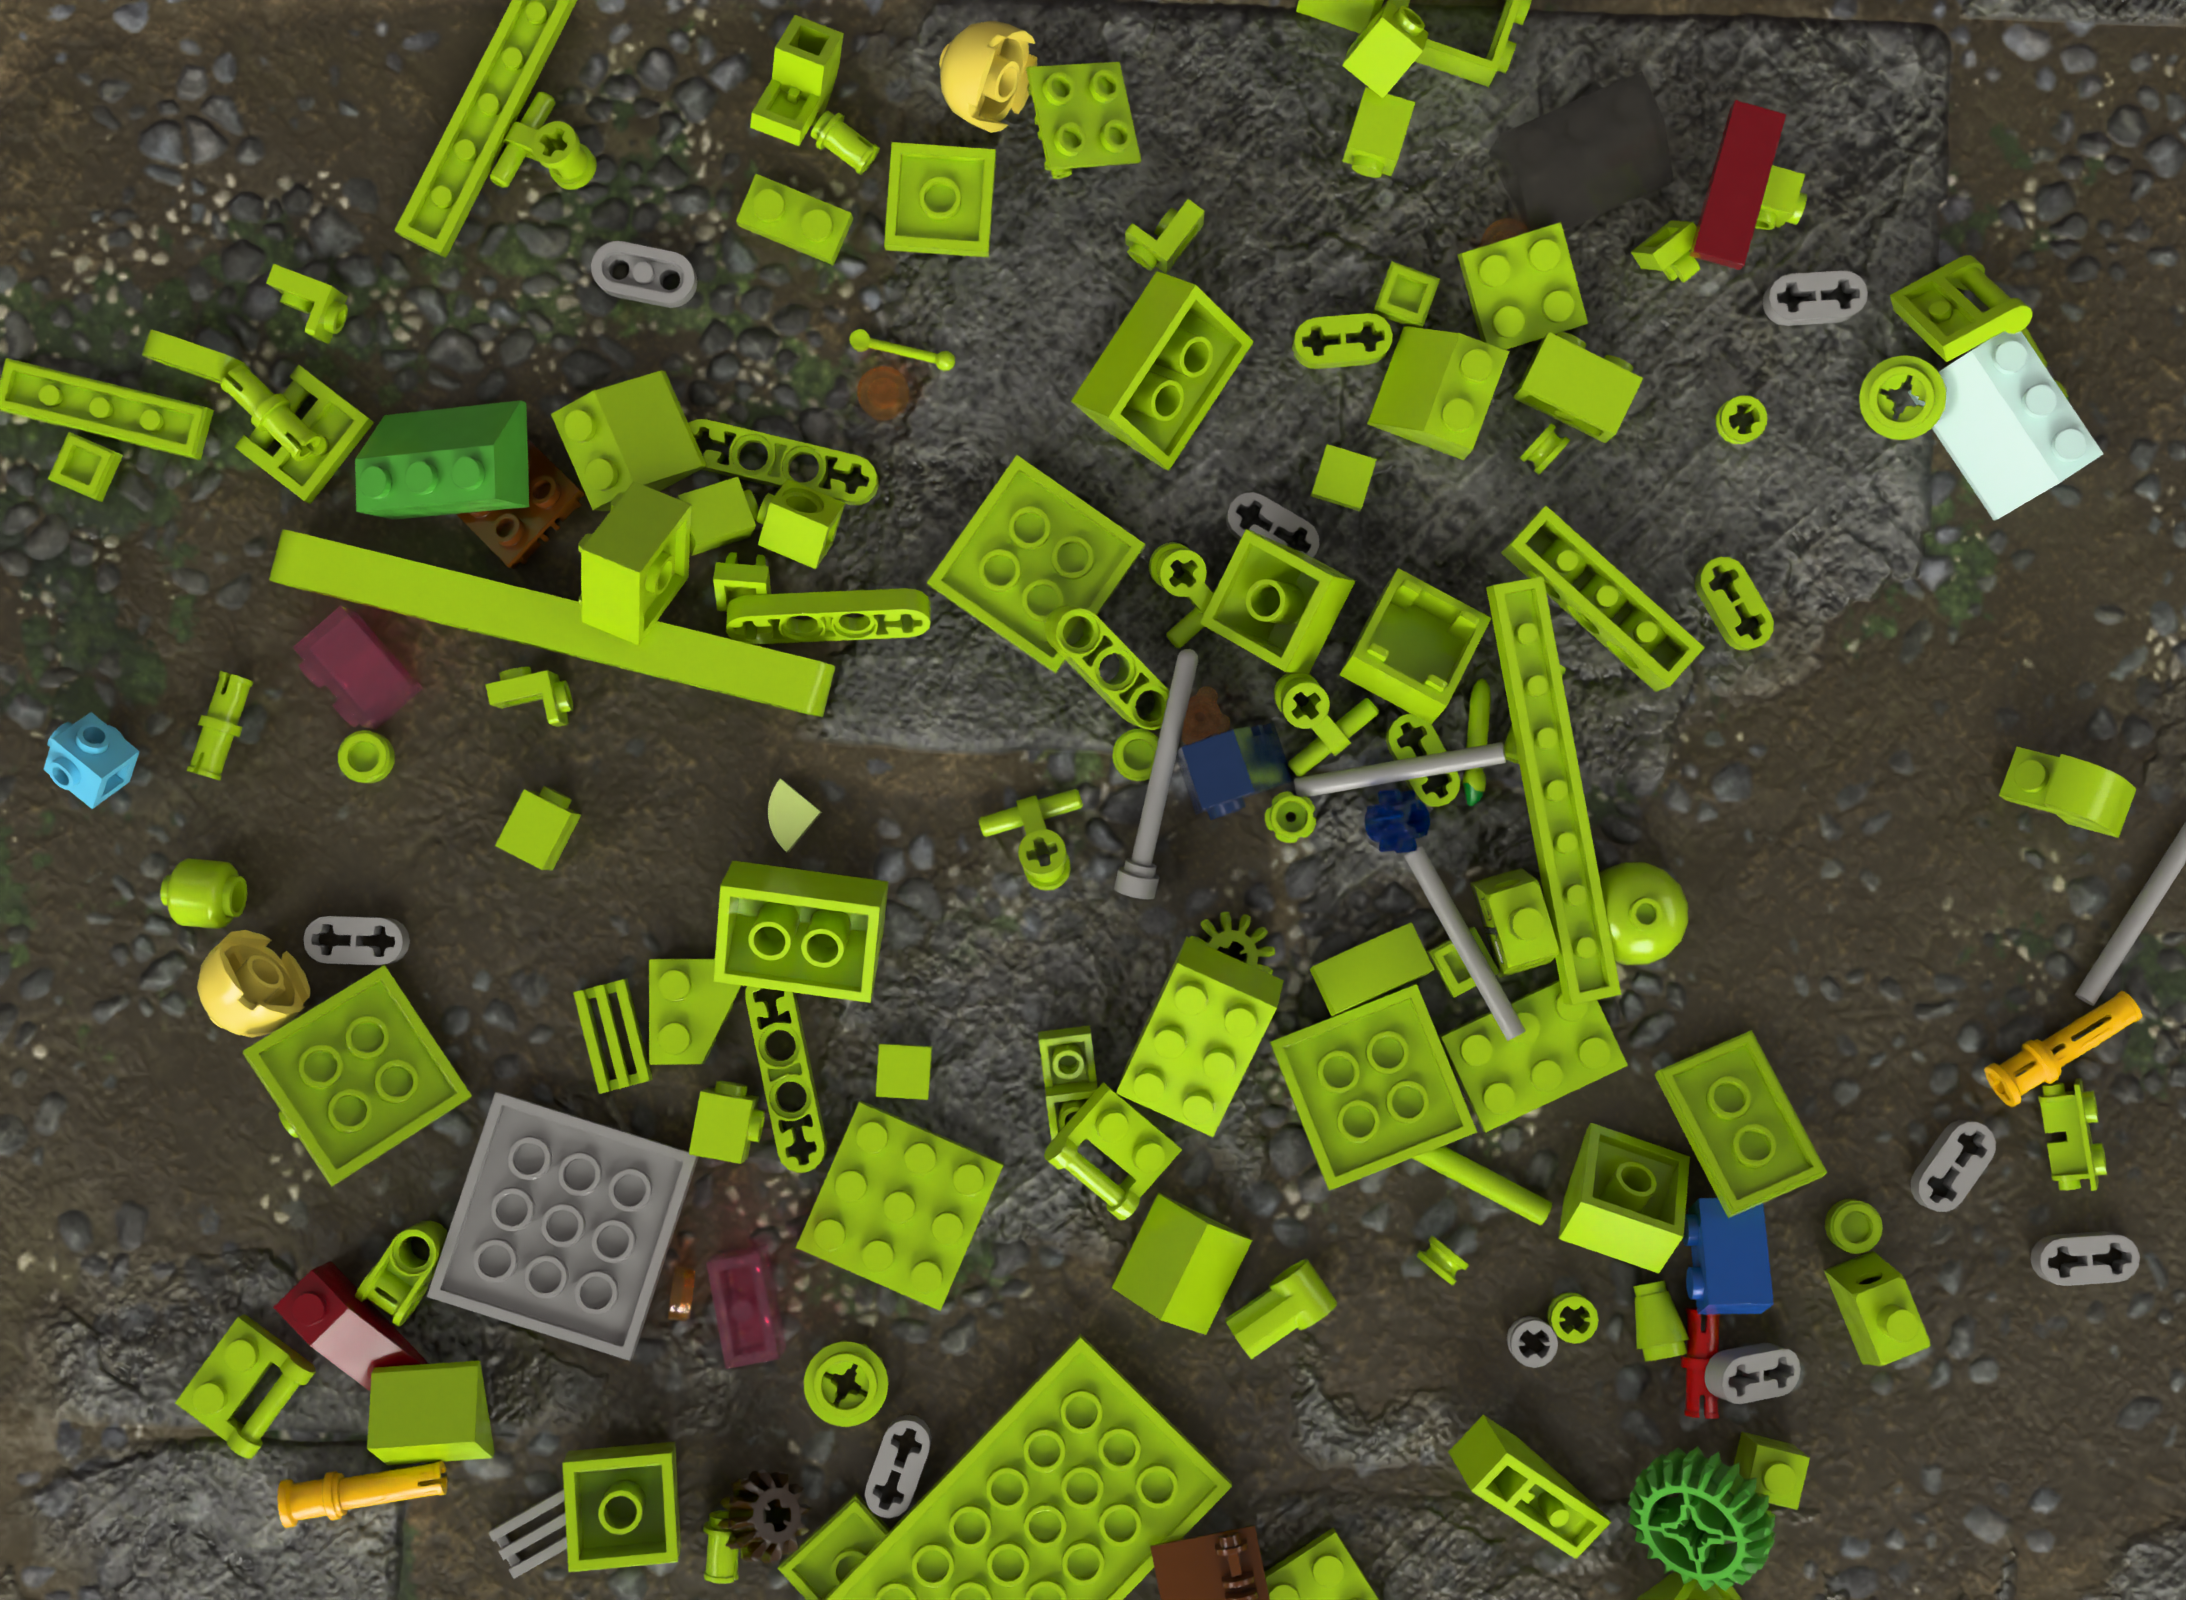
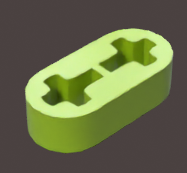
(1343, 353)
(189, 357)
(1744, 596)
(1429, 744)

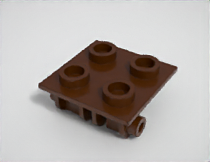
(515, 531)
(1211, 1567)

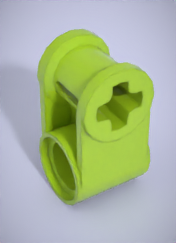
(401, 1277)

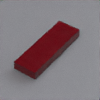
(1737, 185)

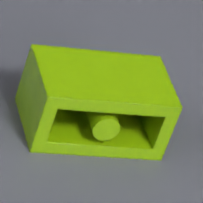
(1578, 386)

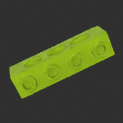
(1603, 600)

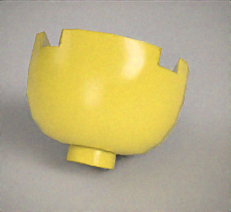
(987, 73)
(249, 986)

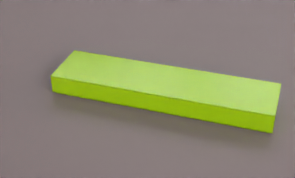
(104, 409)

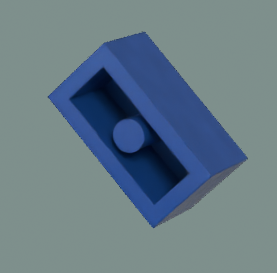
(1728, 1259)

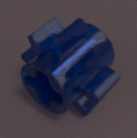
(1397, 821)

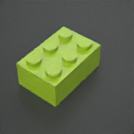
(1200, 1036)

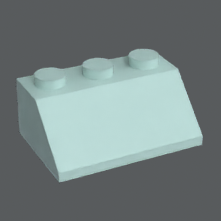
(2009, 424)

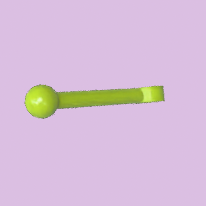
(861, 342)

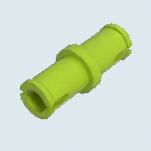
(270, 412)
(220, 725)

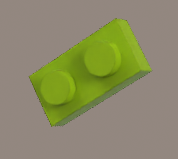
(794, 219)

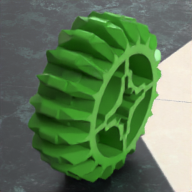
(1692, 1528)

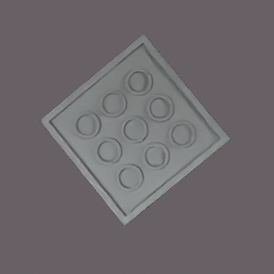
(563, 1226)

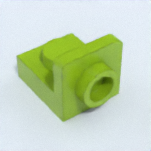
(1174, 232)
(313, 297)

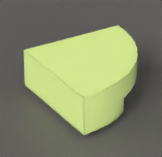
(789, 815)

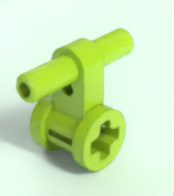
(552, 145)
(1189, 585)
(1331, 736)
(1038, 840)

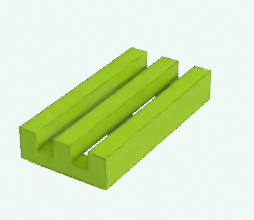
(593, 1041)

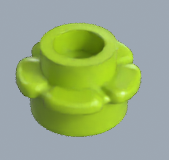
(1290, 831)

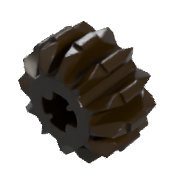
(745, 1518)

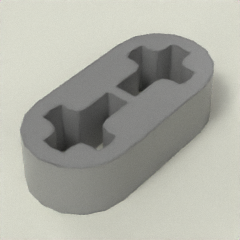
(1815, 310)
(1275, 516)
(356, 952)
(1963, 1172)
(2085, 1270)
(1752, 1383)
(909, 1470)

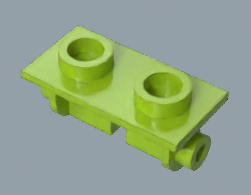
(2077, 1156)

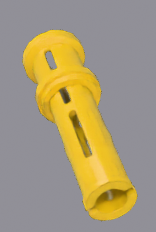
(2038, 1055)
(337, 1494)

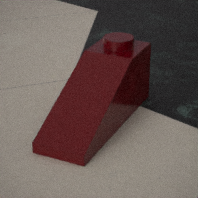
(342, 1327)

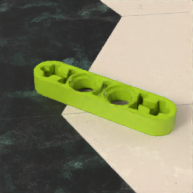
(780, 456)
(770, 620)
(778, 1072)

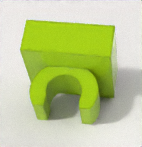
(1669, 251)
(739, 580)

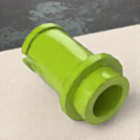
(844, 141)
(720, 1560)

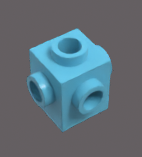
(90, 759)

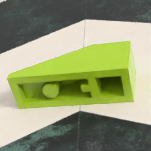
(1526, 1487)

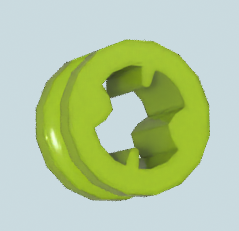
(1730, 408)
(1545, 449)
(1442, 1260)
(1570, 1333)

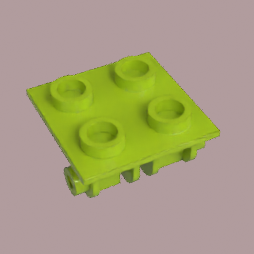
(1082, 116)

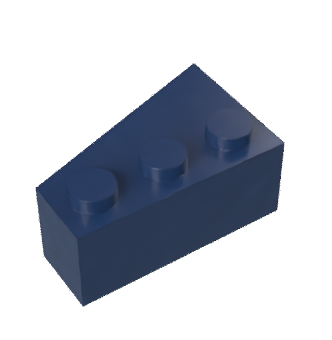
(1232, 767)

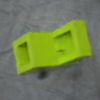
(800, 82)
(2071, 789)

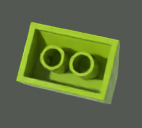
(1163, 369)
(799, 931)

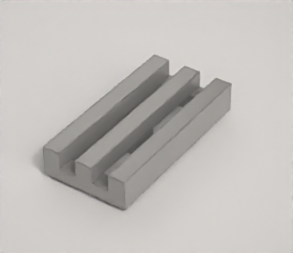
(510, 1549)

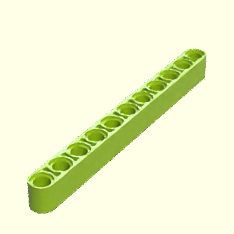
(548, 623)

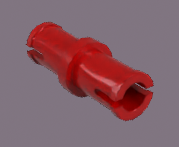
(1700, 1349)

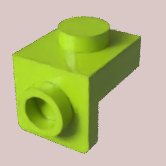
(523, 686)

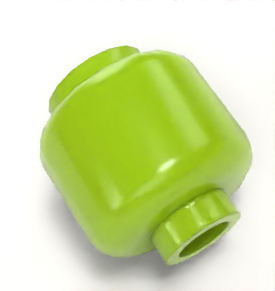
(204, 893)

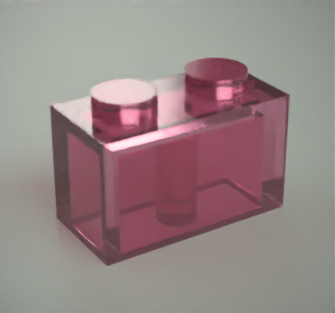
(356, 669)
(746, 1306)

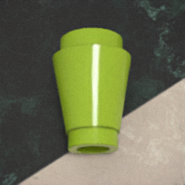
(1658, 1323)

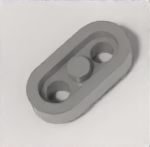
(646, 274)

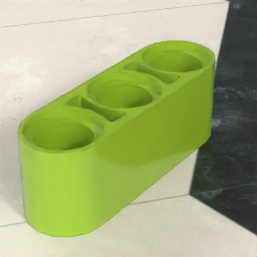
(1089, 652)

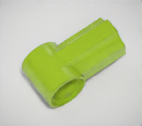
(1293, 1301)

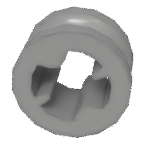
(1530, 1357)

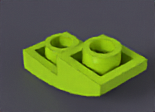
(1371, 969)
(1067, 1073)

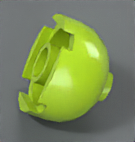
(1643, 912)

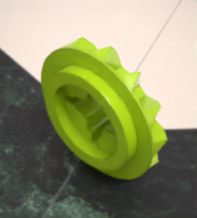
(1880, 409)
(855, 1406)

